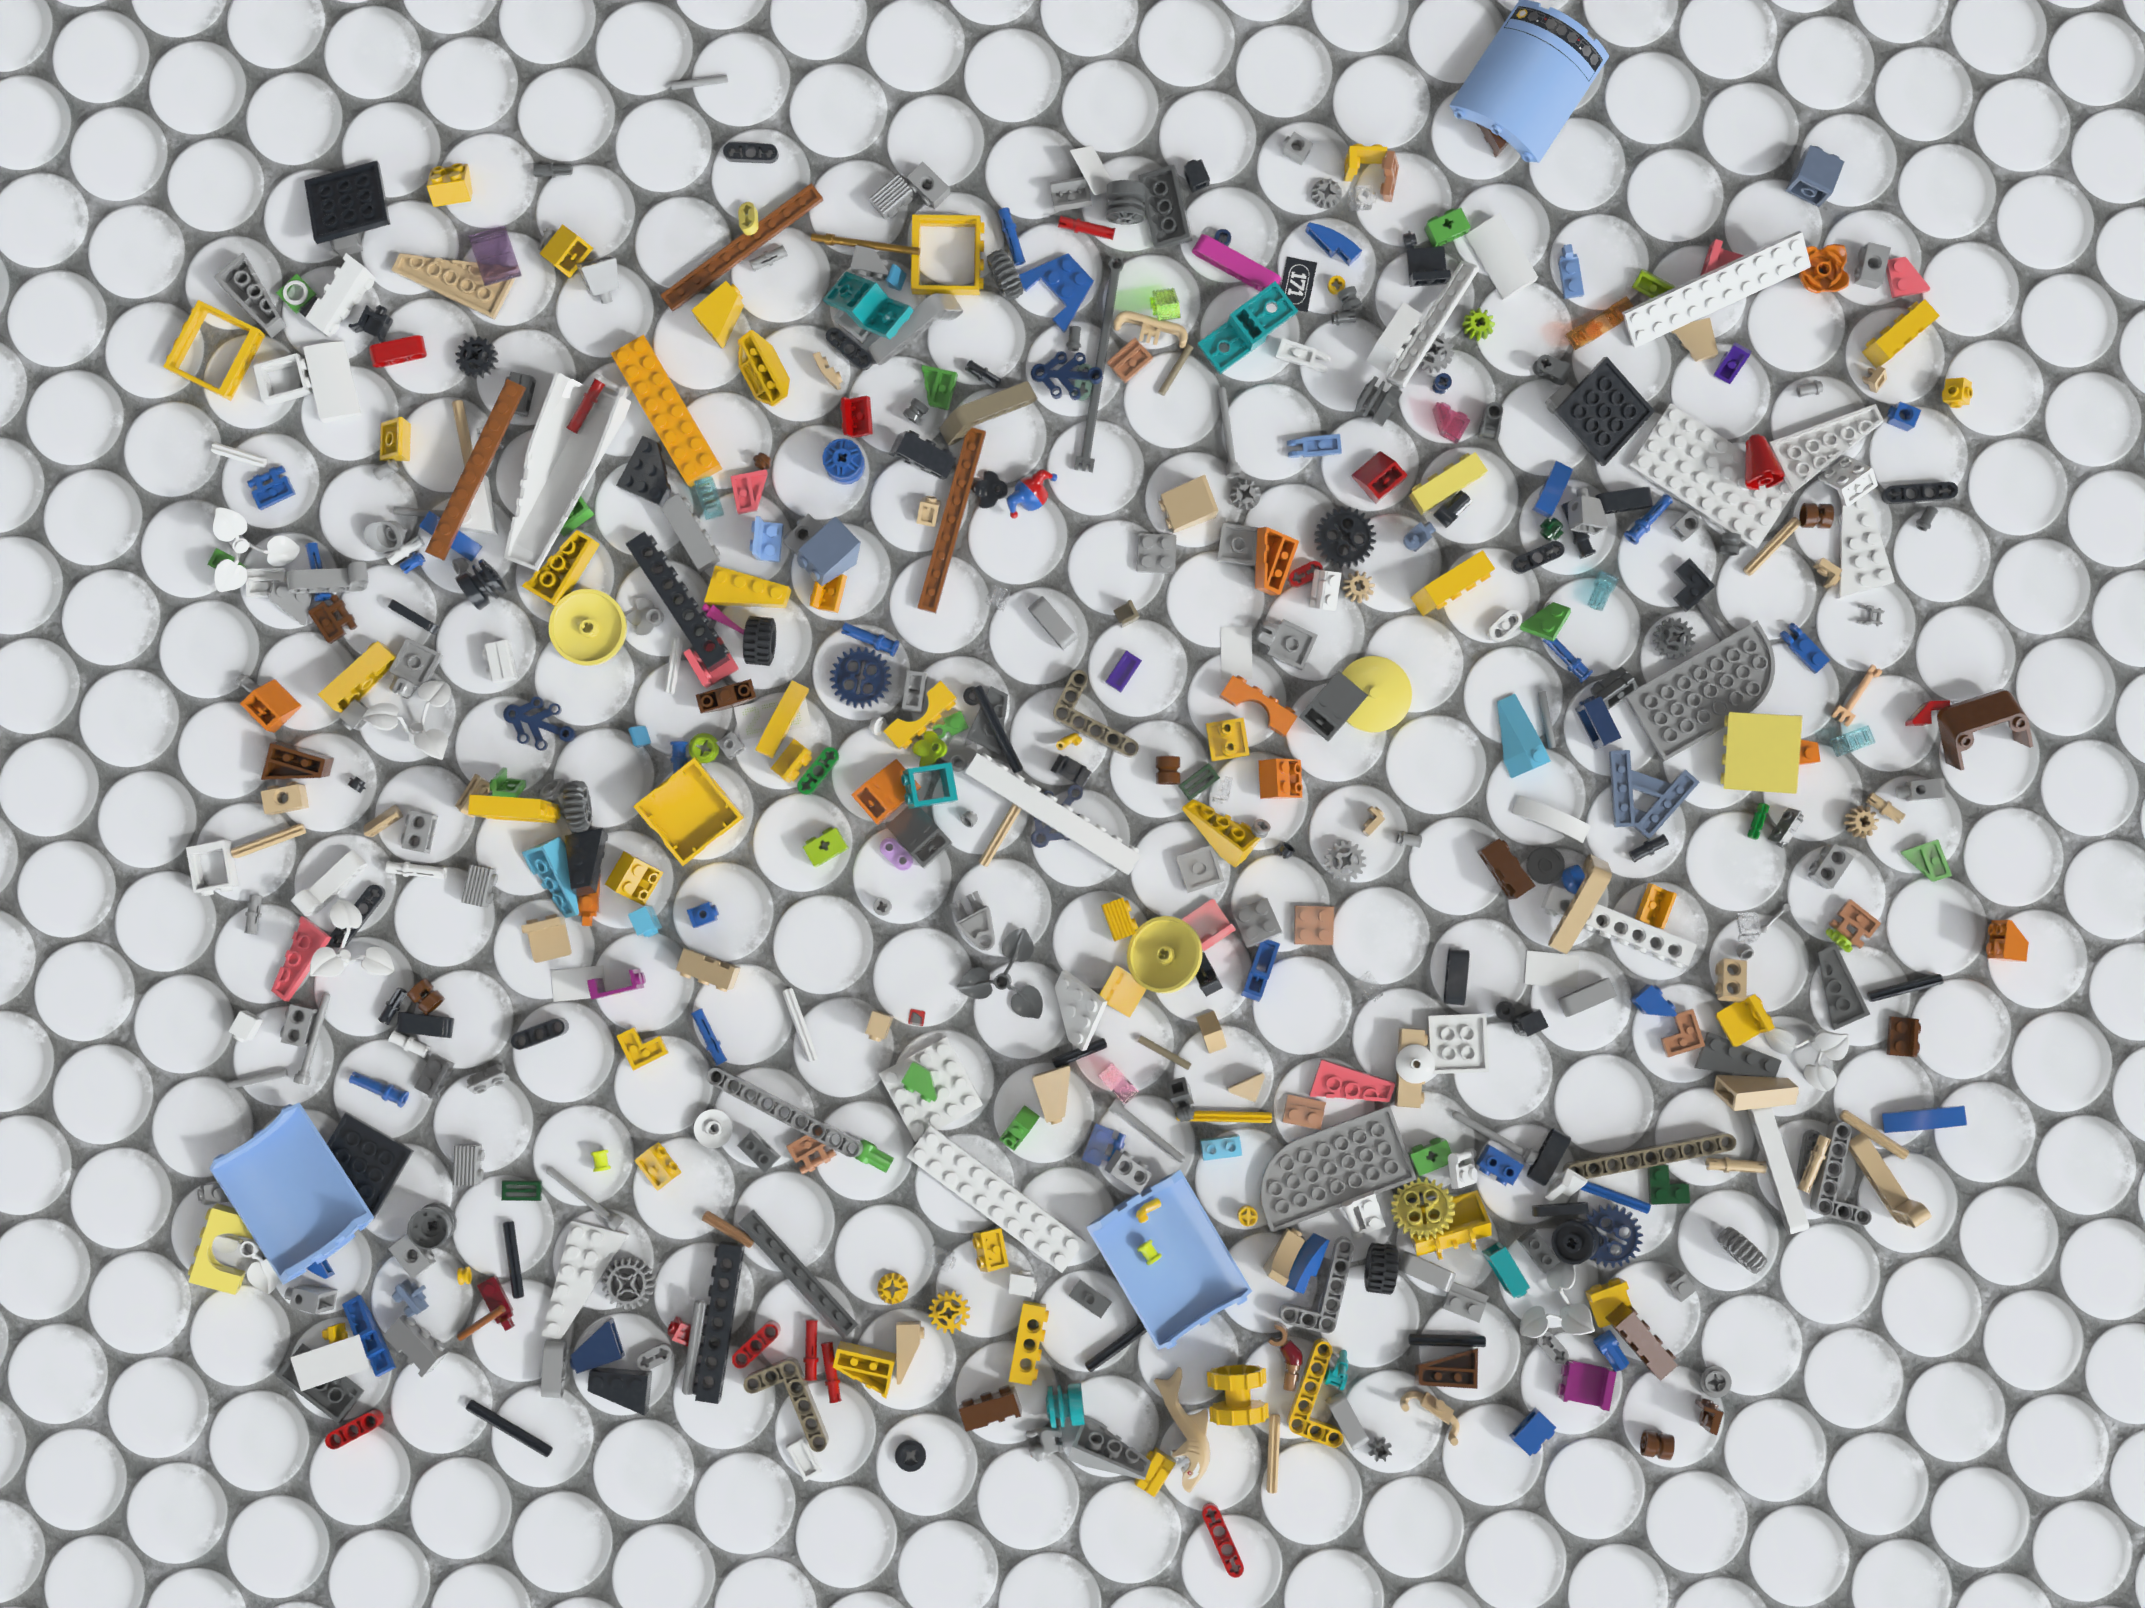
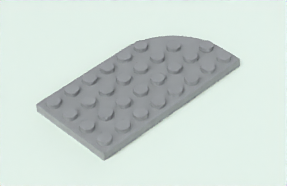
(1697, 694)
(1334, 1166)

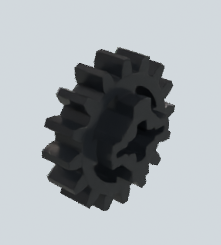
(470, 362)

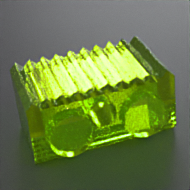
(1165, 304)

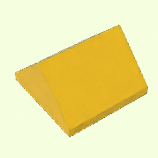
(395, 440)

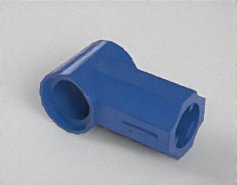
(1608, 1346)

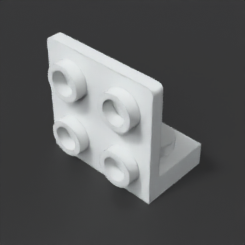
(1850, 479)

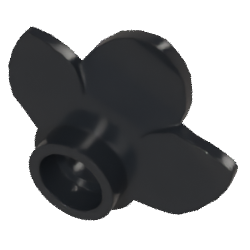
(987, 487)

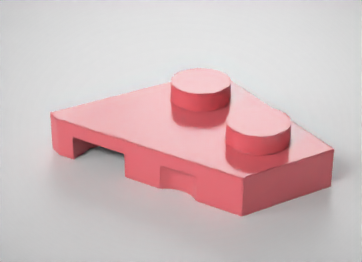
(1904, 278)
(748, 490)

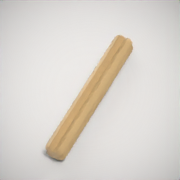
(462, 429)
(1771, 546)
(999, 835)
(268, 841)
(1874, 1134)
(1273, 1453)

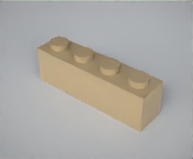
(1408, 1093)

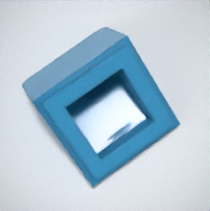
(896, 278)
(639, 736)

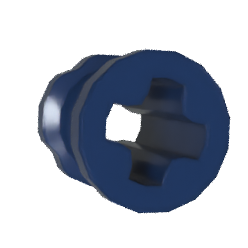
(1441, 389)

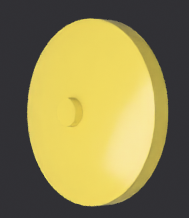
(587, 627)
(1387, 693)
(1164, 954)

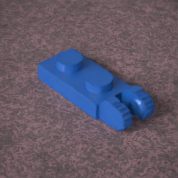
(1805, 649)

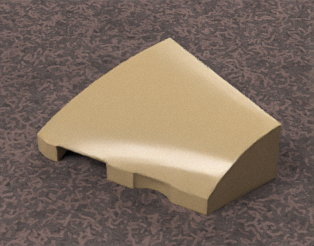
(1698, 339)

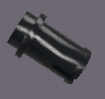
(305, 310)

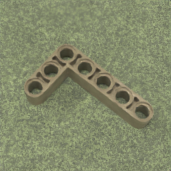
(985, 409)
(1106, 731)
(795, 1396)

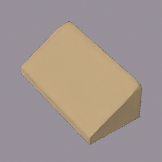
(382, 821)

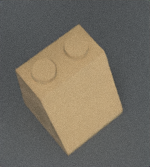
(1188, 504)
(1053, 1092)

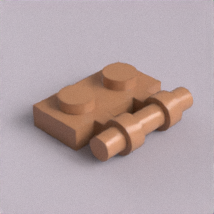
(1859, 919)
(806, 1146)

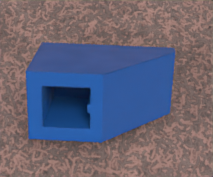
(1651, 1002)

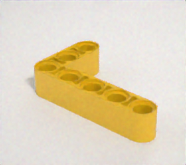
(1310, 1396)

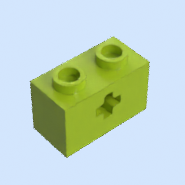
(819, 856)

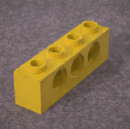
(1022, 1374)

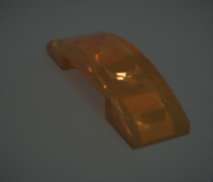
(1598, 325)

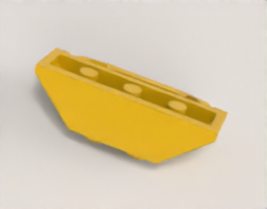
(762, 369)

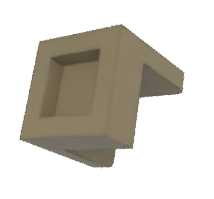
(1126, 614)

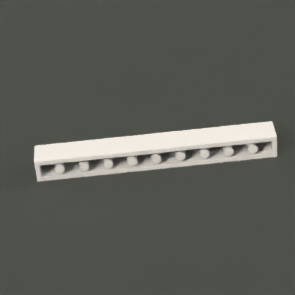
(1053, 814)

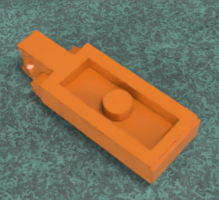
(589, 906)

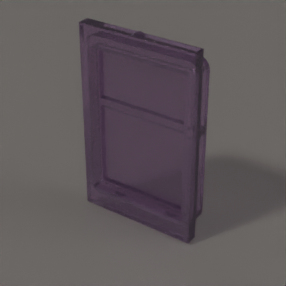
(494, 255)

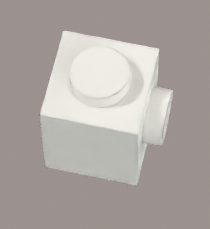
(245, 1026)
(1022, 1283)

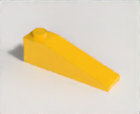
(1228, 838)

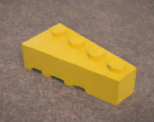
(1900, 334)
(563, 568)
(1453, 583)
(739, 589)
(358, 677)

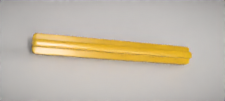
(1232, 1116)

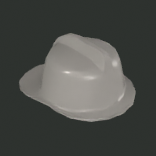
(384, 535)

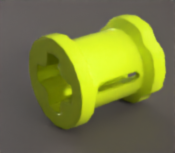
(600, 1160)
(1149, 1252)

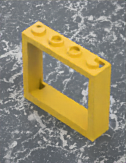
(947, 221)
(241, 363)
(513, 809)

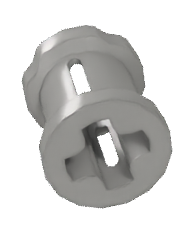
(887, 909)

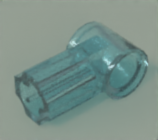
(1604, 585)

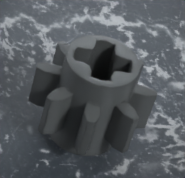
(1377, 1444)

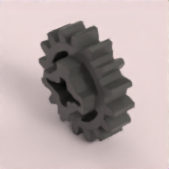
(1669, 632)

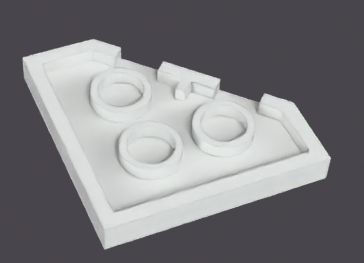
(1079, 1008)

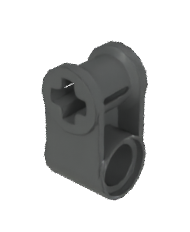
(1554, 369)
(1491, 425)

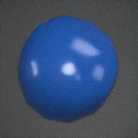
(1572, 878)

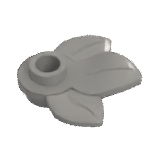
(642, 616)
(959, 750)

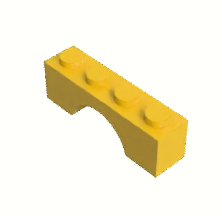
(903, 732)

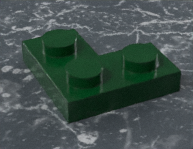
(1662, 1191)

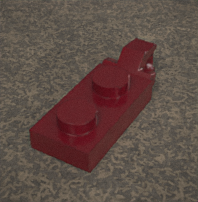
(494, 1297)

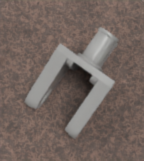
(977, 924)

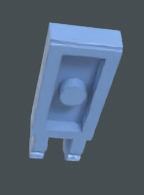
(1316, 446)

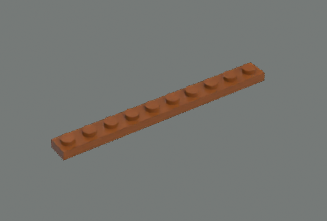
(741, 247)
(475, 469)
(951, 520)

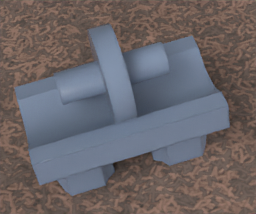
(1418, 536)
(412, 1296)

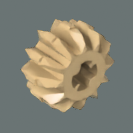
(1351, 588)
(1866, 818)

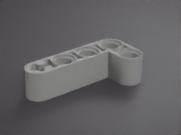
(328, 580)

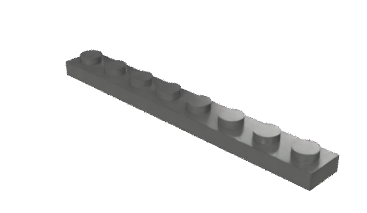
(798, 1274)

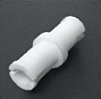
(405, 550)
(409, 1044)

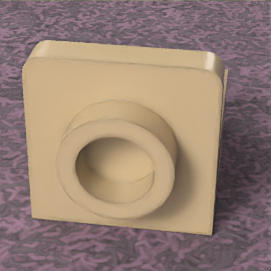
(928, 511)
(1828, 569)
(1371, 824)

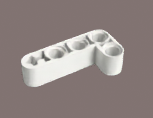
(329, 885)

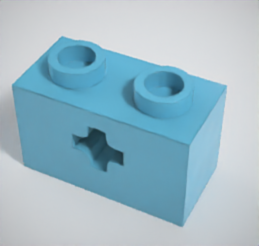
(645, 921)
(1221, 1147)

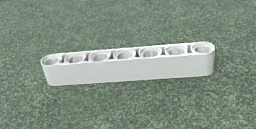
(1778, 1169)

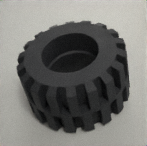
(759, 640)
(1381, 1268)

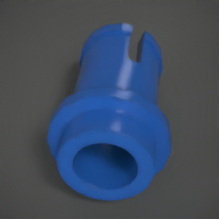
(412, 562)

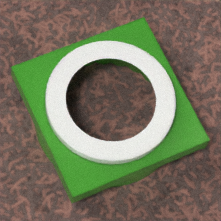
(295, 305)

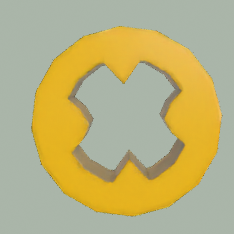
(1332, 289)
(464, 1275)

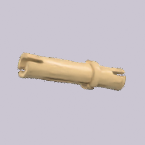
(1814, 1163)
(1735, 1165)

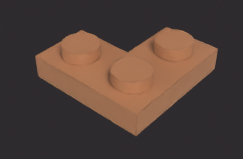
(1391, 168)
(1688, 1036)

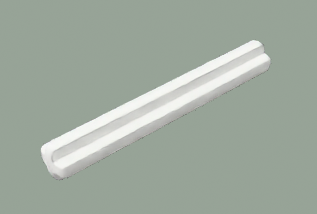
(800, 1025)

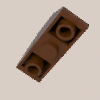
(726, 697)

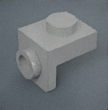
(211, 1194)

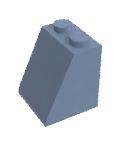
(1815, 176)
(829, 552)

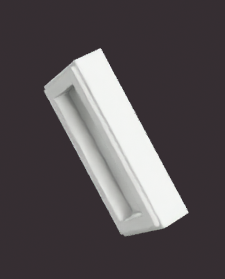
(803, 1458)

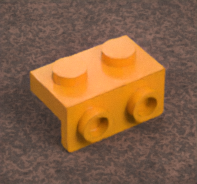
(829, 595)
(1655, 906)

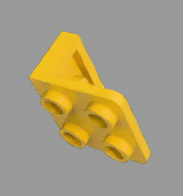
(1744, 1020)
(1606, 1298)

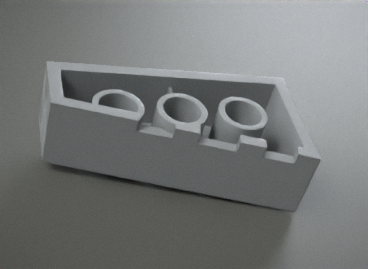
(247, 290)

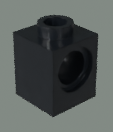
(1196, 175)

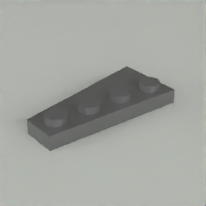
(1841, 992)
(1721, 1056)

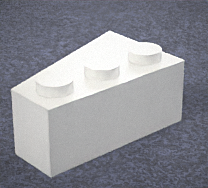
(1394, 337)
(480, 515)

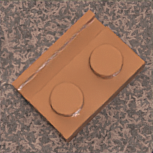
(1129, 360)
(1304, 1112)

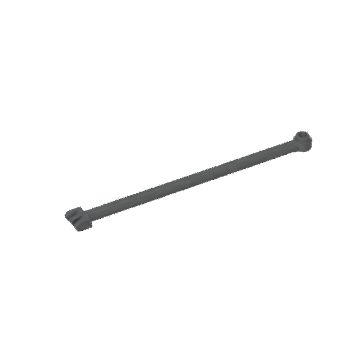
(1100, 362)

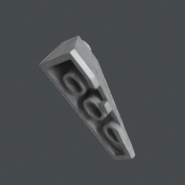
(1103, 1451)

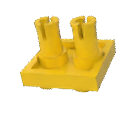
(1227, 739)

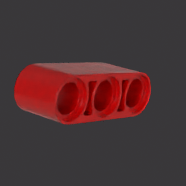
(397, 351)
(751, 1352)
(347, 1435)

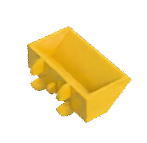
(1468, 1226)

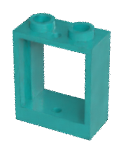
(947, 781)
(1506, 1270)

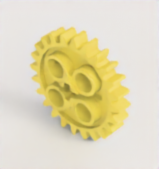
(1441, 1206)

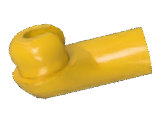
(1067, 740)
(1141, 1214)

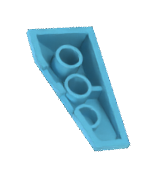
(1519, 739)
(551, 865)

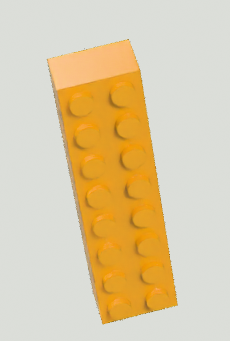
(666, 410)

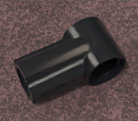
(1449, 512)

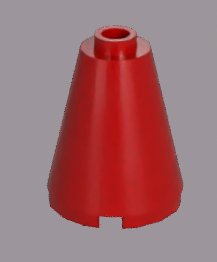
(1761, 464)

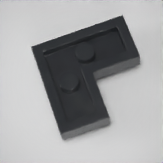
(1696, 585)

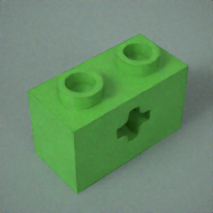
(1441, 235)
(1425, 1165)

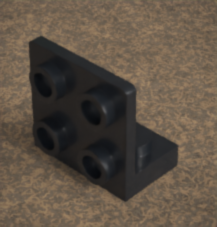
(1427, 266)

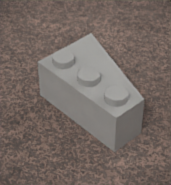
(416, 1344)

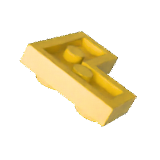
(639, 1053)

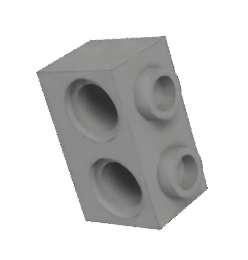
(914, 691)
(425, 832)
(1833, 869)
(303, 1027)
(1127, 1173)

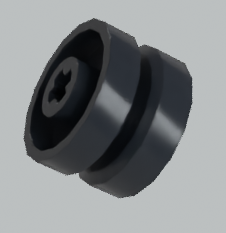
(1565, 1246)

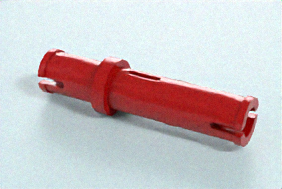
(1086, 227)
(585, 406)
(811, 1350)
(832, 1380)

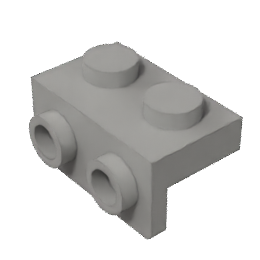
(1070, 194)

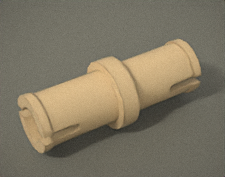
(1885, 807)

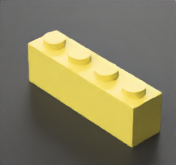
(1447, 483)

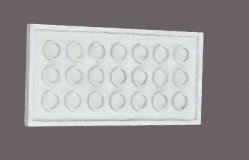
(1708, 476)

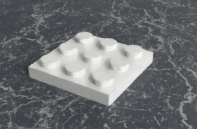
(1458, 1043)

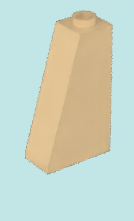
(1755, 1092)

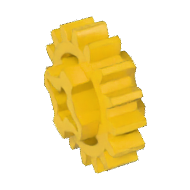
(958, 1310)

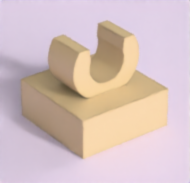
(1877, 379)

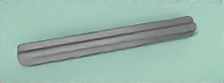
(693, 1347)

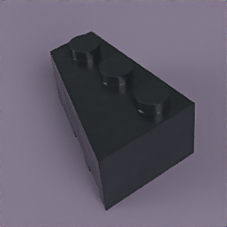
(923, 454)
(584, 859)
(622, 1387)

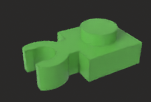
(220, 555)
(954, 724)

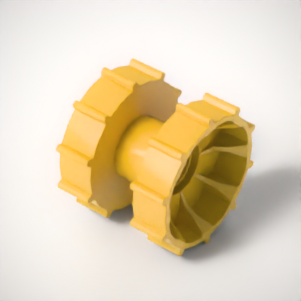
(1238, 1406)

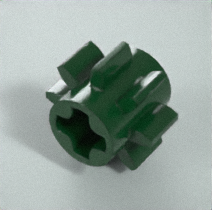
(1551, 529)

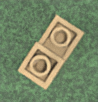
(830, 375)

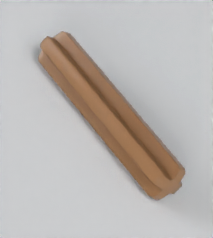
(727, 1229)

